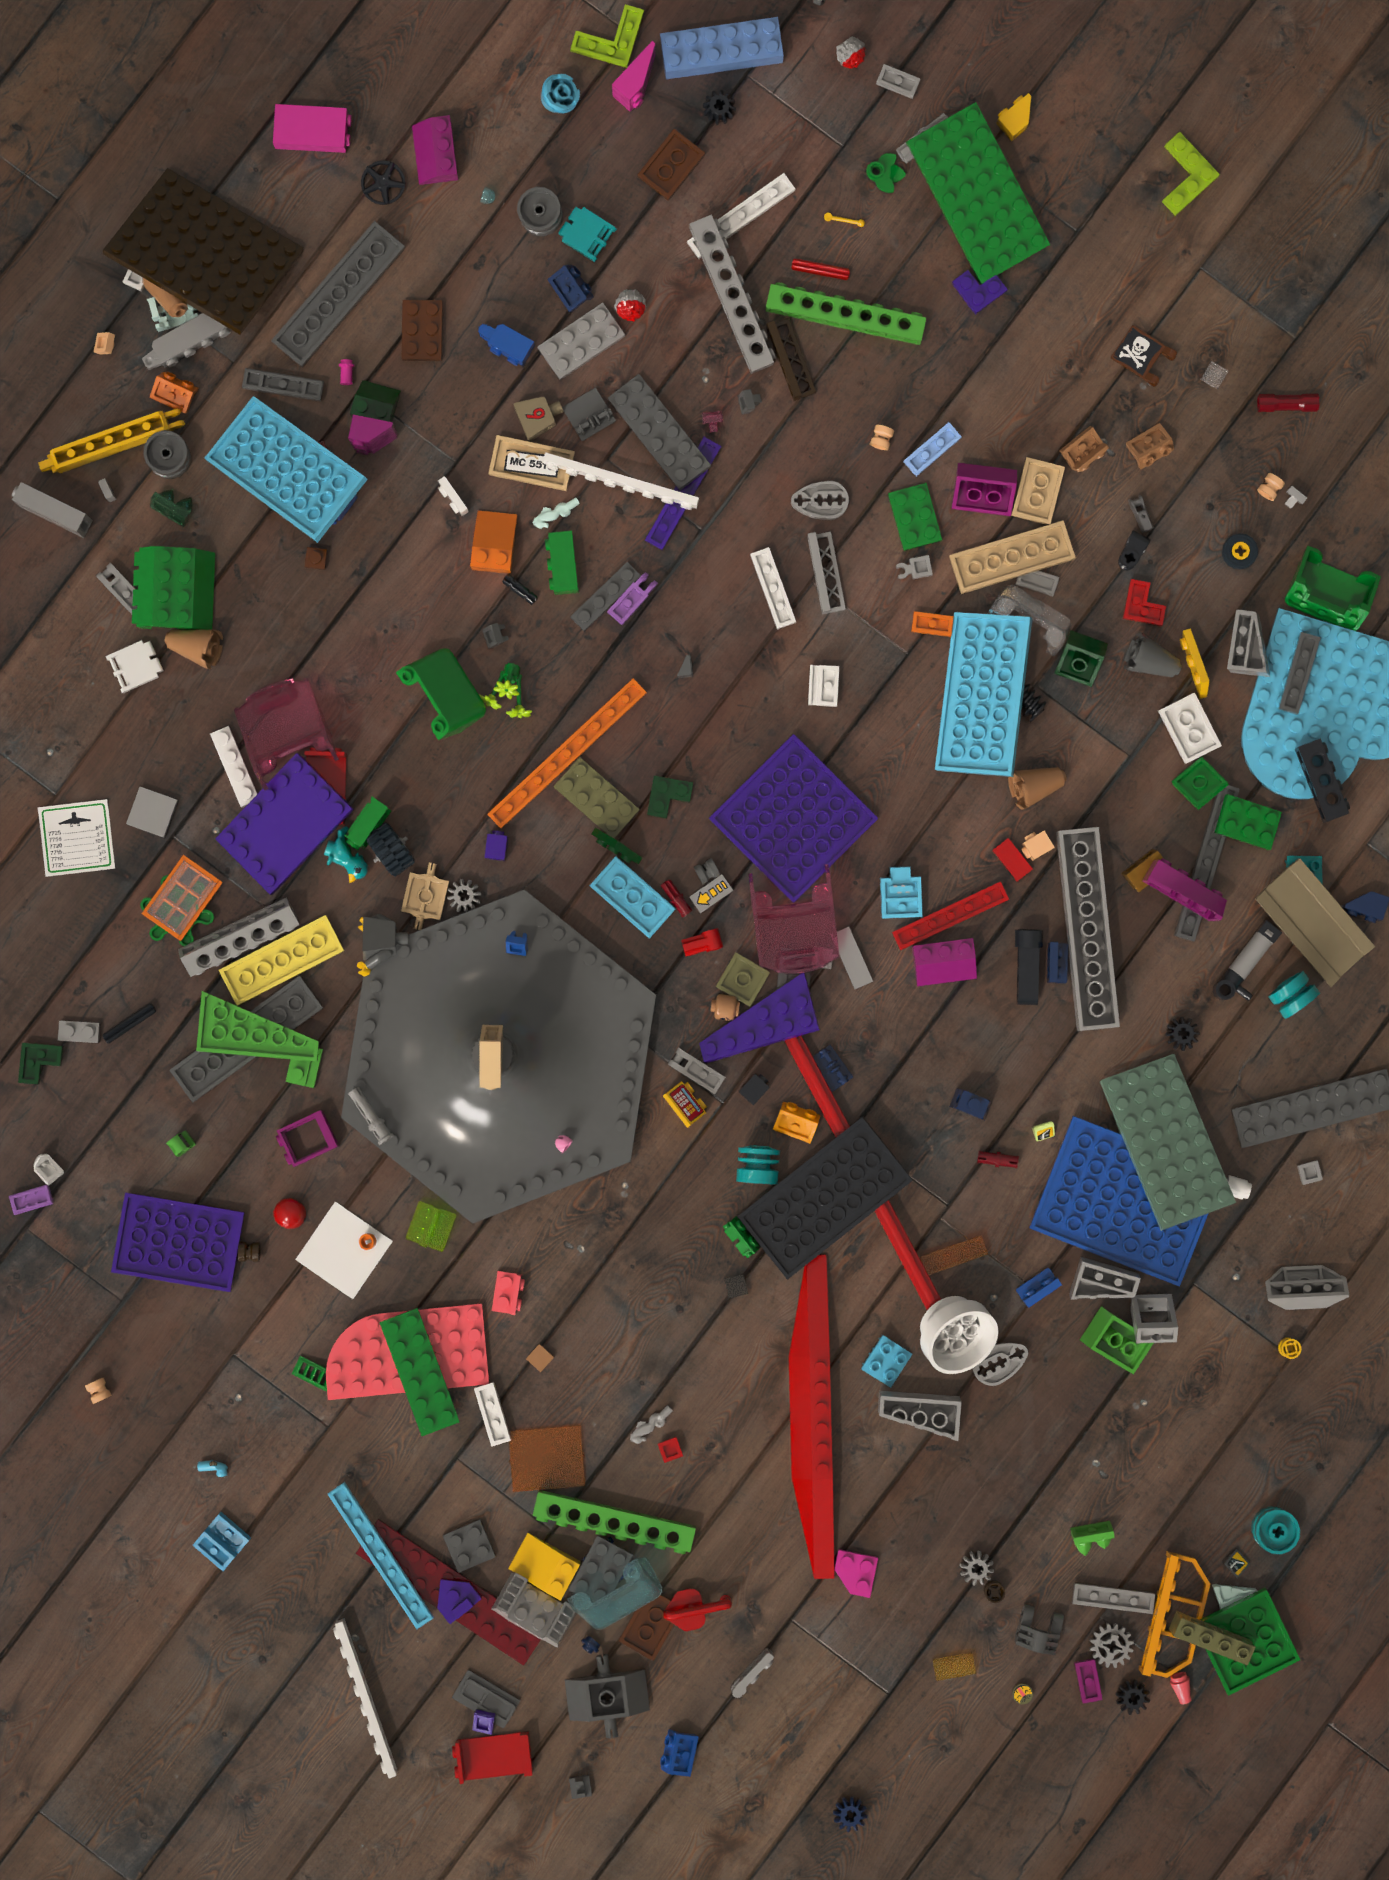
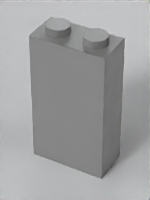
(51, 509)

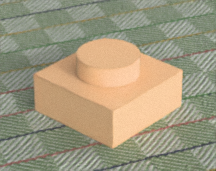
(104, 343)

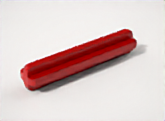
(820, 269)

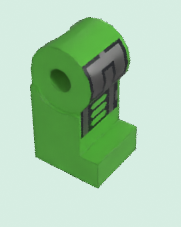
(181, 1143)

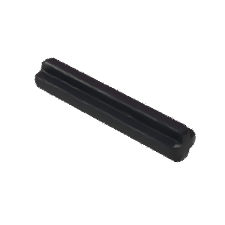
(129, 1023)

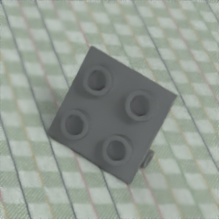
(588, 414)

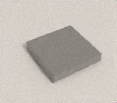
(152, 812)

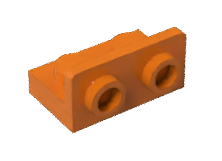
(173, 391)

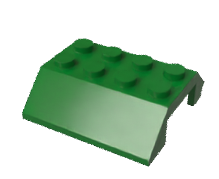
(173, 588)

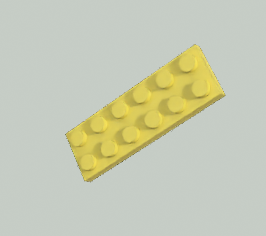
(281, 960)

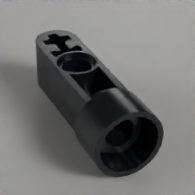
(1029, 944)

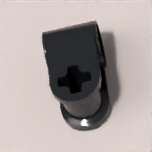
(1134, 549)

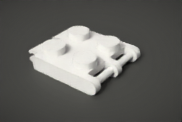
(135, 665)

